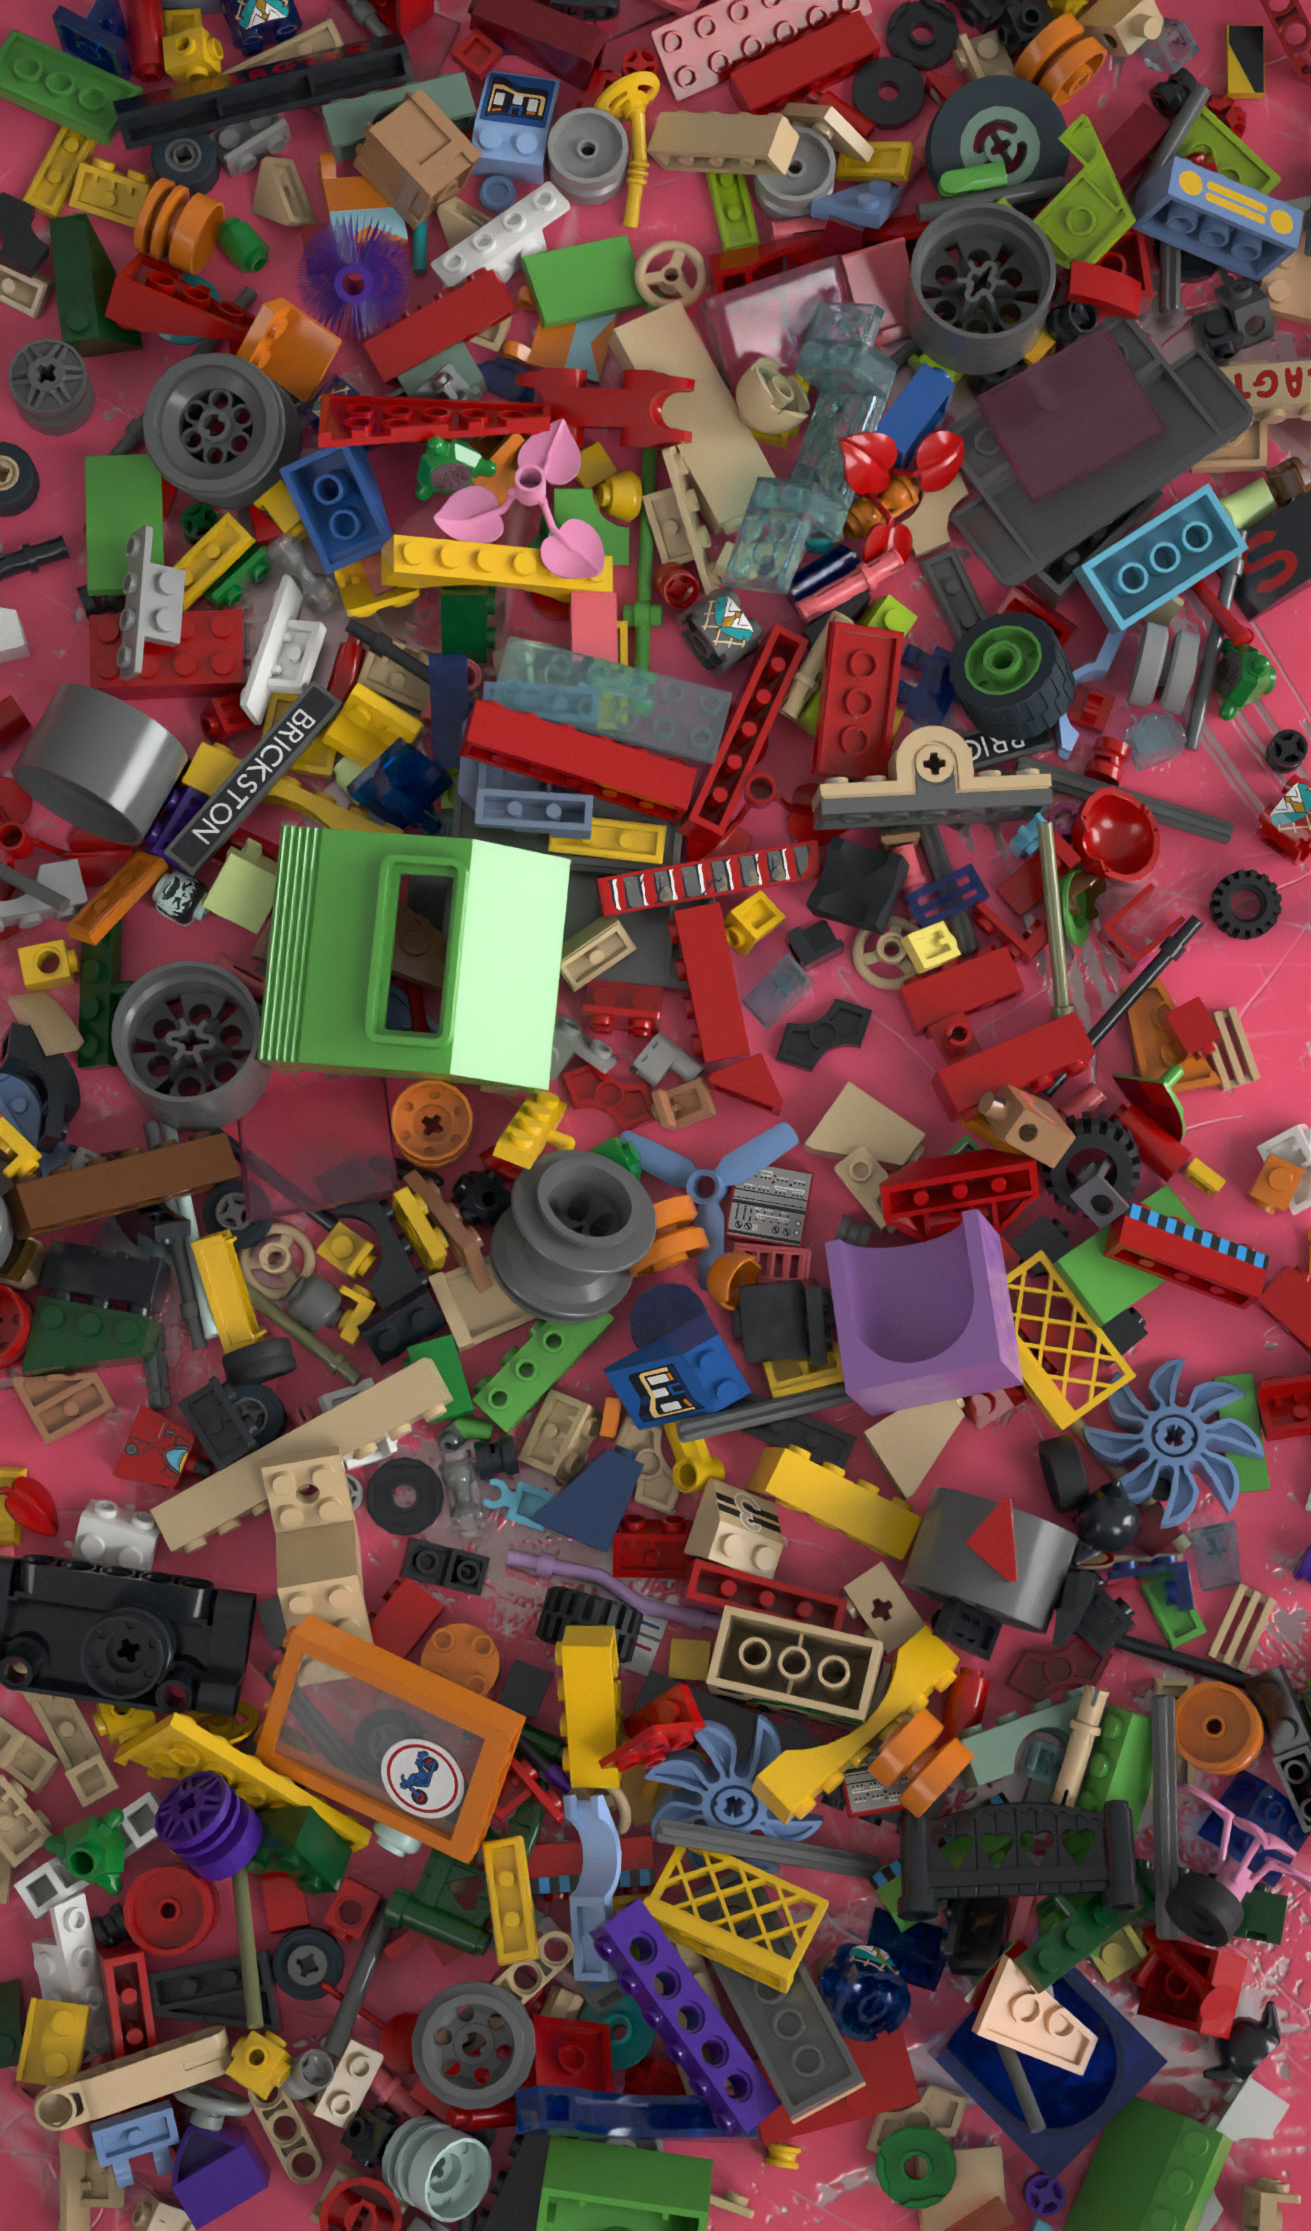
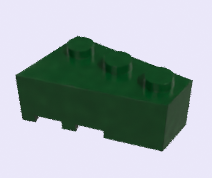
(85, 1336)

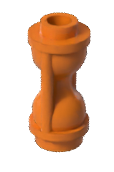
(898, 496)

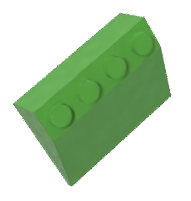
(1149, 2173)

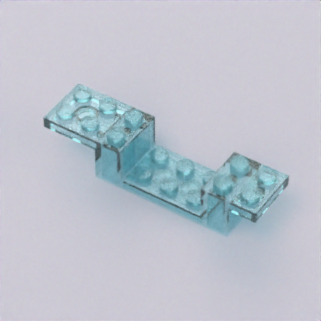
(816, 499)

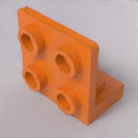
(290, 347)

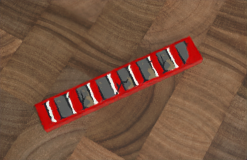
(708, 878)

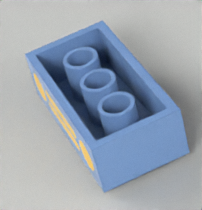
(1217, 218)

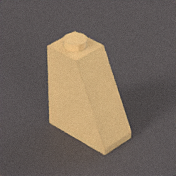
(862, 1121)
(912, 1441)

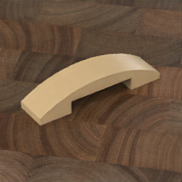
(74, 1744)

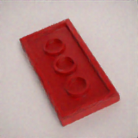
(857, 701)

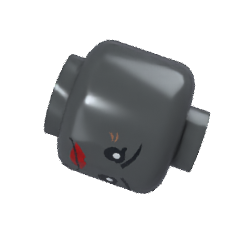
(314, 1303)

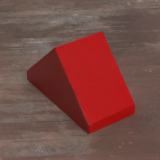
(749, 1083)
(995, 1541)

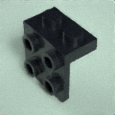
(785, 1321)

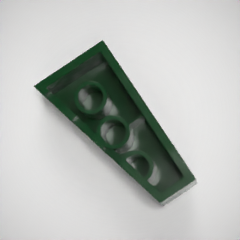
(1262, 1910)

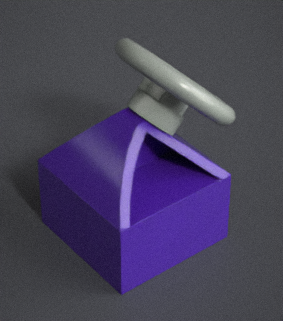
(215, 2161)

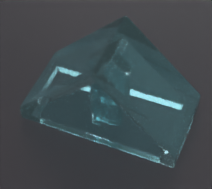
(779, 991)
(1216, 1555)
(1041, 1761)

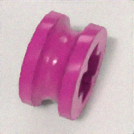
(1056, 812)

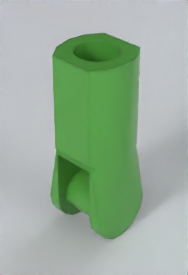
(972, 180)

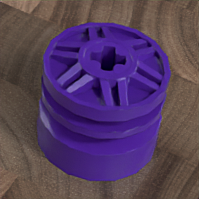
(209, 1826)

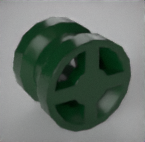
(196, 518)

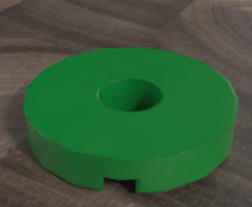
(911, 2191)

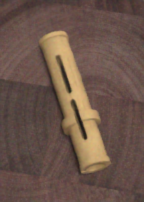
(809, 675)
(1080, 1745)

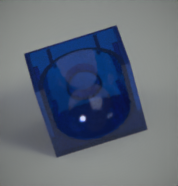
(1070, 2104)

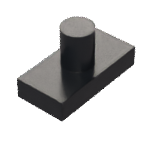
(966, 1628)

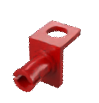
(953, 1038)

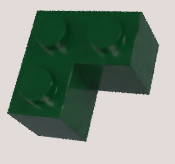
(466, 620)
(302, 1847)

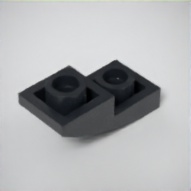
(444, 1566)

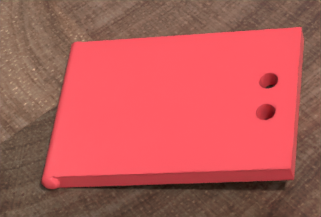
(881, 278)

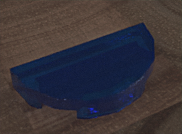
(500, 380)

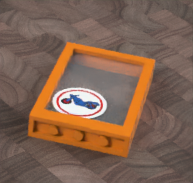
(387, 1737)

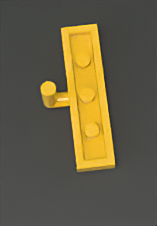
(533, 1129)

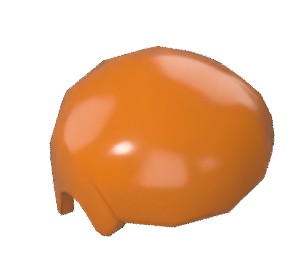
(728, 1275)

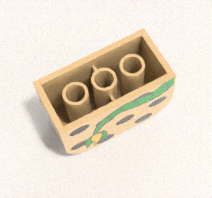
(794, 1669)

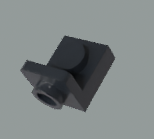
(1217, 334)

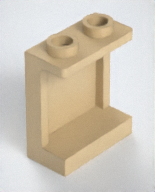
(472, 1315)

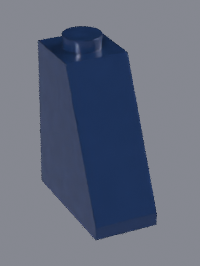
(593, 1499)

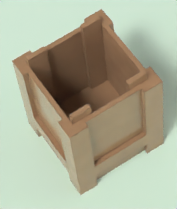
(416, 158)

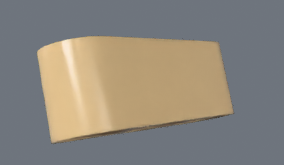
(288, 2147)

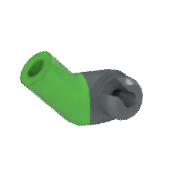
(461, 1430)

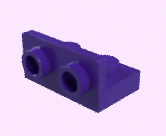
(180, 808)

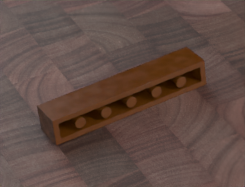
(120, 1185)

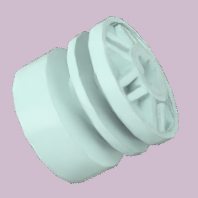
(436, 2168)

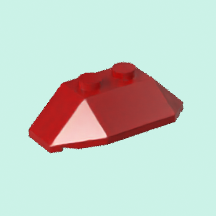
(931, 1193)

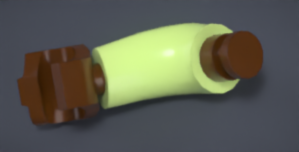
(1257, 500)

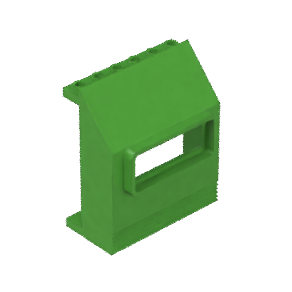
(336, 956)

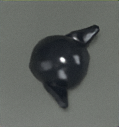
(1105, 1522)
(1247, 2046)

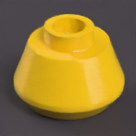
(621, 495)

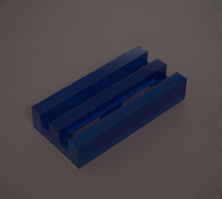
(918, 912)

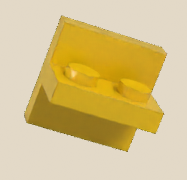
(369, 726)

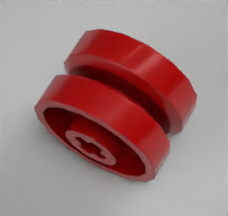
(147, 1906)

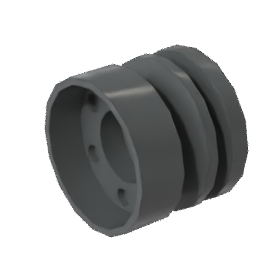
(51, 406)

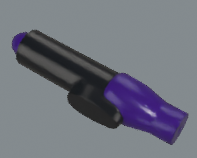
(545, 1768)

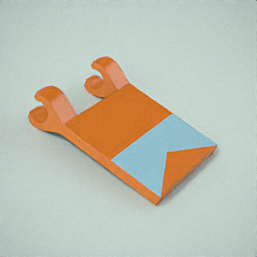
(356, 198)
(565, 346)

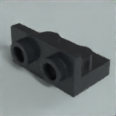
(1104, 1619)

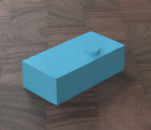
(1160, 559)

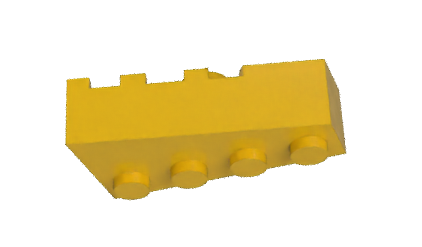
(835, 1501)
(591, 1704)

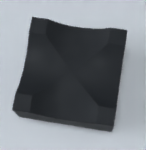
(858, 886)

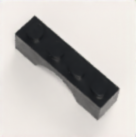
(1051, 1236)
(395, 1273)

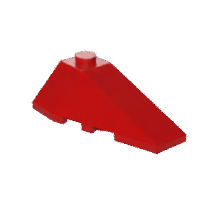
(157, 300)

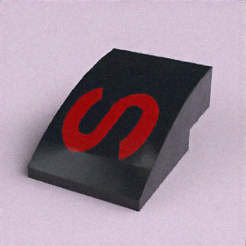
(1276, 560)

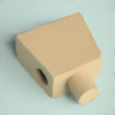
(1122, 24)

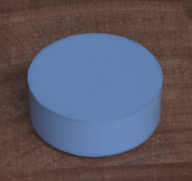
(497, 194)

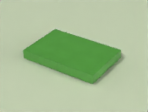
(583, 281)

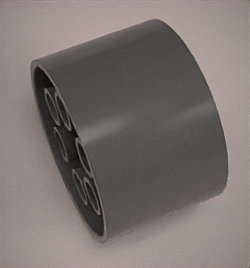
(979, 234)
(100, 764)
(145, 1014)
(948, 1568)

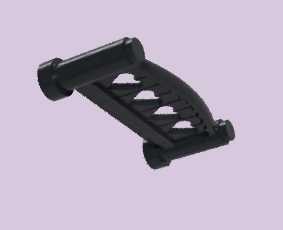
(1105, 1869)

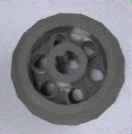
(505, 2075)

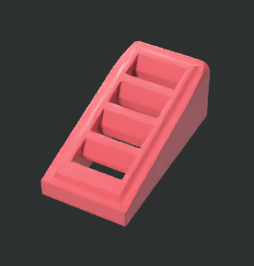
(772, 1252)

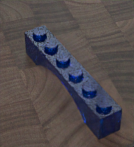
(619, 2116)

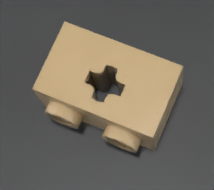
(881, 1586)

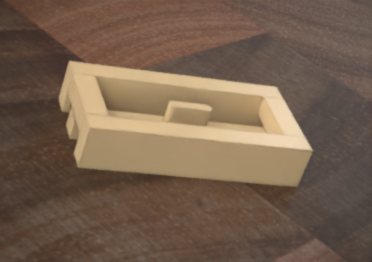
(1244, 1048)
(1255, 1598)

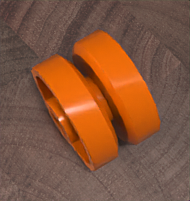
(1061, 60)
(672, 1242)
(1237, 1741)

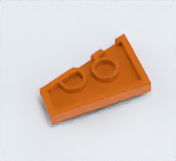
(1154, 1049)

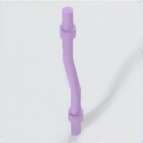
(547, 1565)

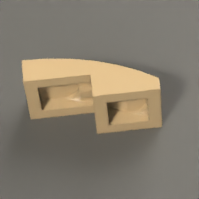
(48, 1020)
(25, 1757)

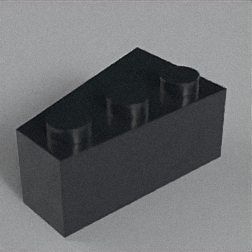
(105, 1277)
(214, 1992)

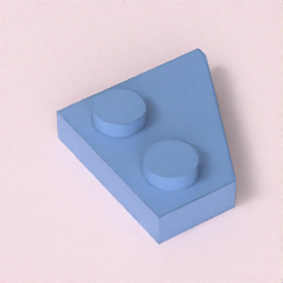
(863, 204)

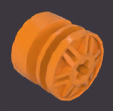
(178, 226)
(427, 1103)

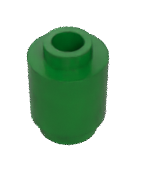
(242, 245)

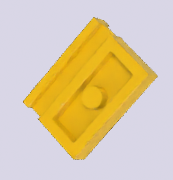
(53, 2041)

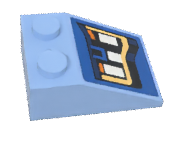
(515, 126)

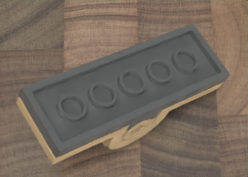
(931, 785)
(788, 2031)

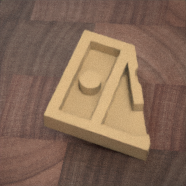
(832, 126)

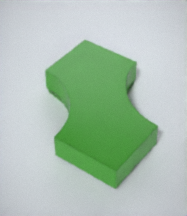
(579, 504)

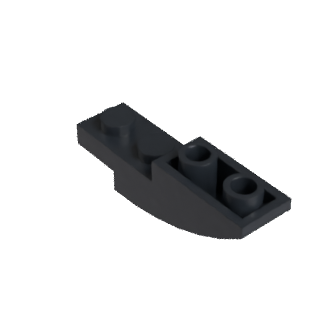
(1289, 1733)

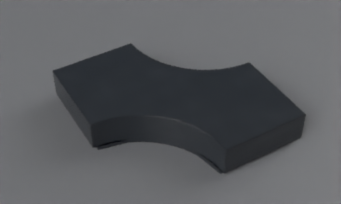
(20, 246)
(807, 1043)

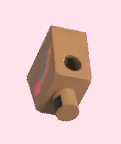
(1015, 1116)

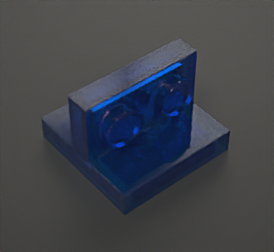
(97, 37)
(402, 787)

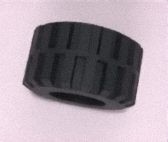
(1101, 1135)
(576, 1608)

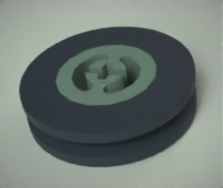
(1007, 102)

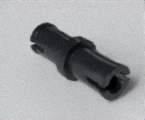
(33, 557)

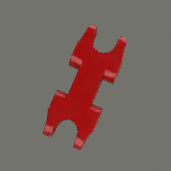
(632, 409)

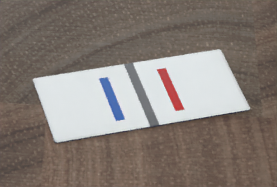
(647, 1643)

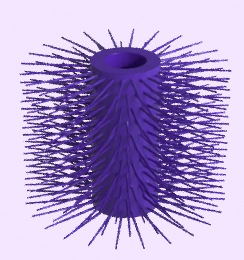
(354, 261)

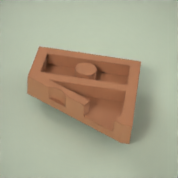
(63, 1402)

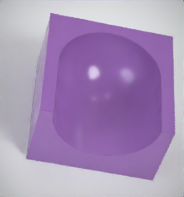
(924, 1318)

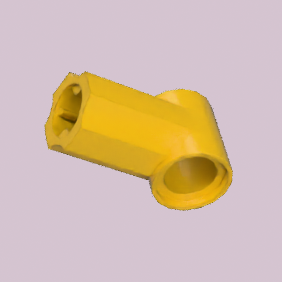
(692, 1463)

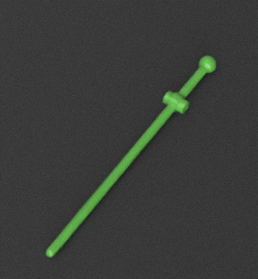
(644, 614)

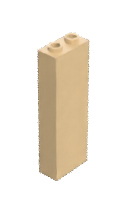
(723, 450)

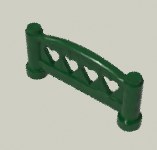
(434, 1908)

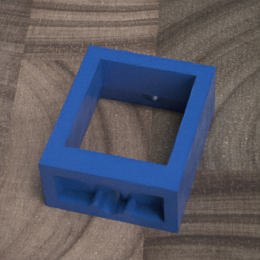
(917, 411)

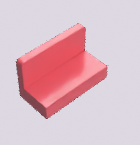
(594, 624)

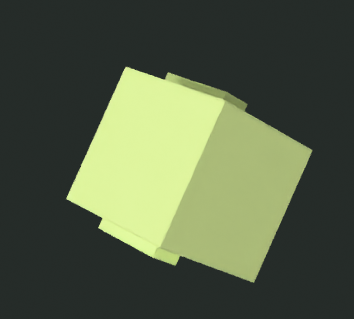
(244, 887)

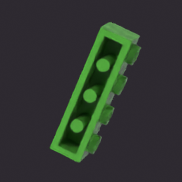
(535, 1369)

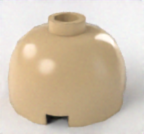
(769, 399)

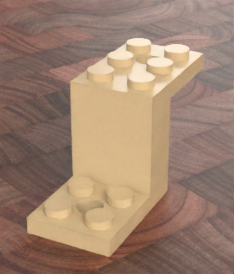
(316, 1541)

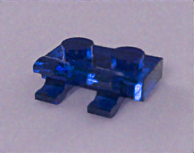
(934, 692)

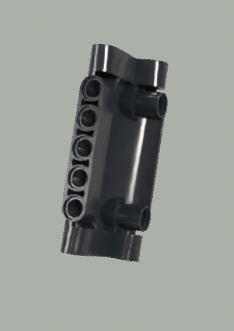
(59, 1599)

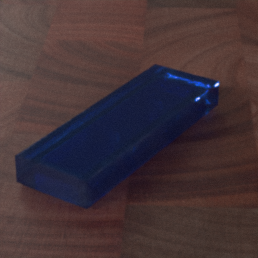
(448, 705)

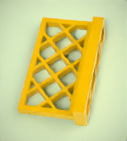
(1035, 1379)
(725, 1946)

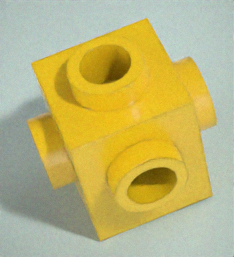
(192, 55)
(121, 1723)
(270, 2073)

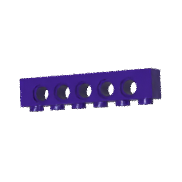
(705, 2025)

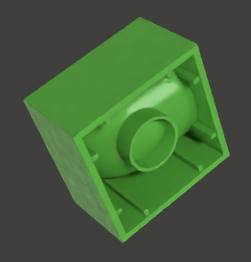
(622, 2189)

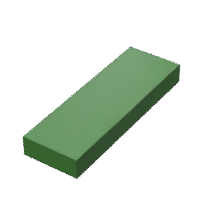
(1251, 1471)

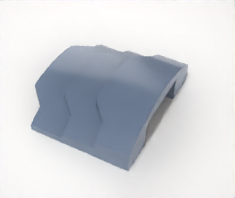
(522, 802)

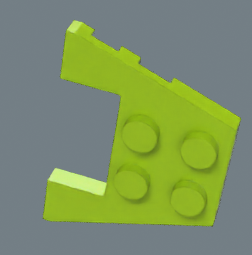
(1091, 208)

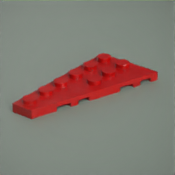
(387, 419)

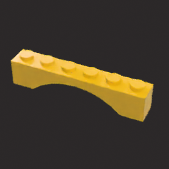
(442, 562)
(216, 763)
(801, 1775)

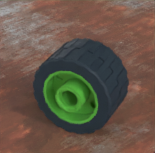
(1011, 676)

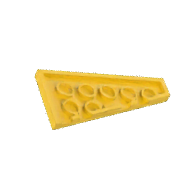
(182, 1748)

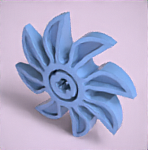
(1177, 1424)
(709, 1787)

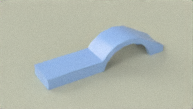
(1064, 732)
(599, 1878)

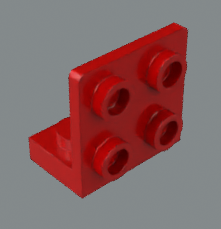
(622, 1008)
(656, 1730)

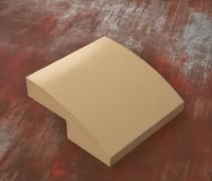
(977, 2182)

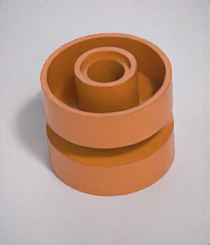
(911, 1754)

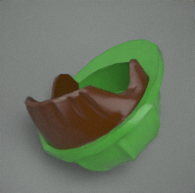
(1077, 903)

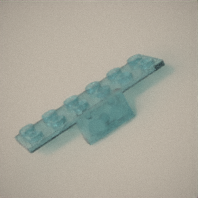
(613, 699)

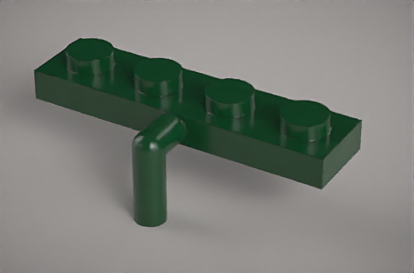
(99, 999)
(1073, 1938)

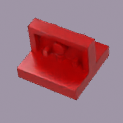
(571, 2054)

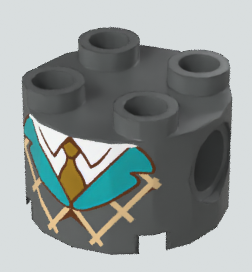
(719, 631)

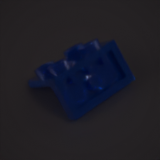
(1176, 1590)
(1264, 1806)

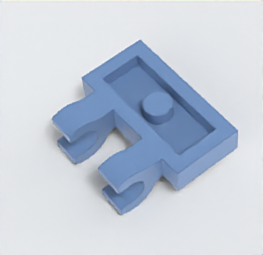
(133, 2135)

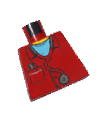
(161, 1453)

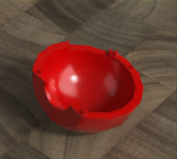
(1115, 836)

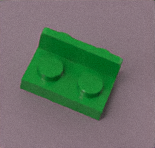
(229, 587)

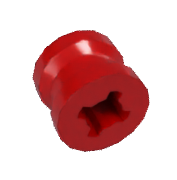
(639, 60)

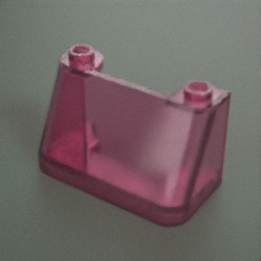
(769, 317)

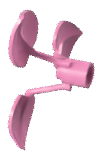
(544, 457)
(1236, 1875)

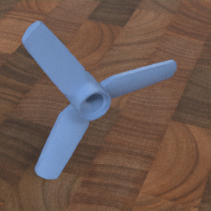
(732, 1170)

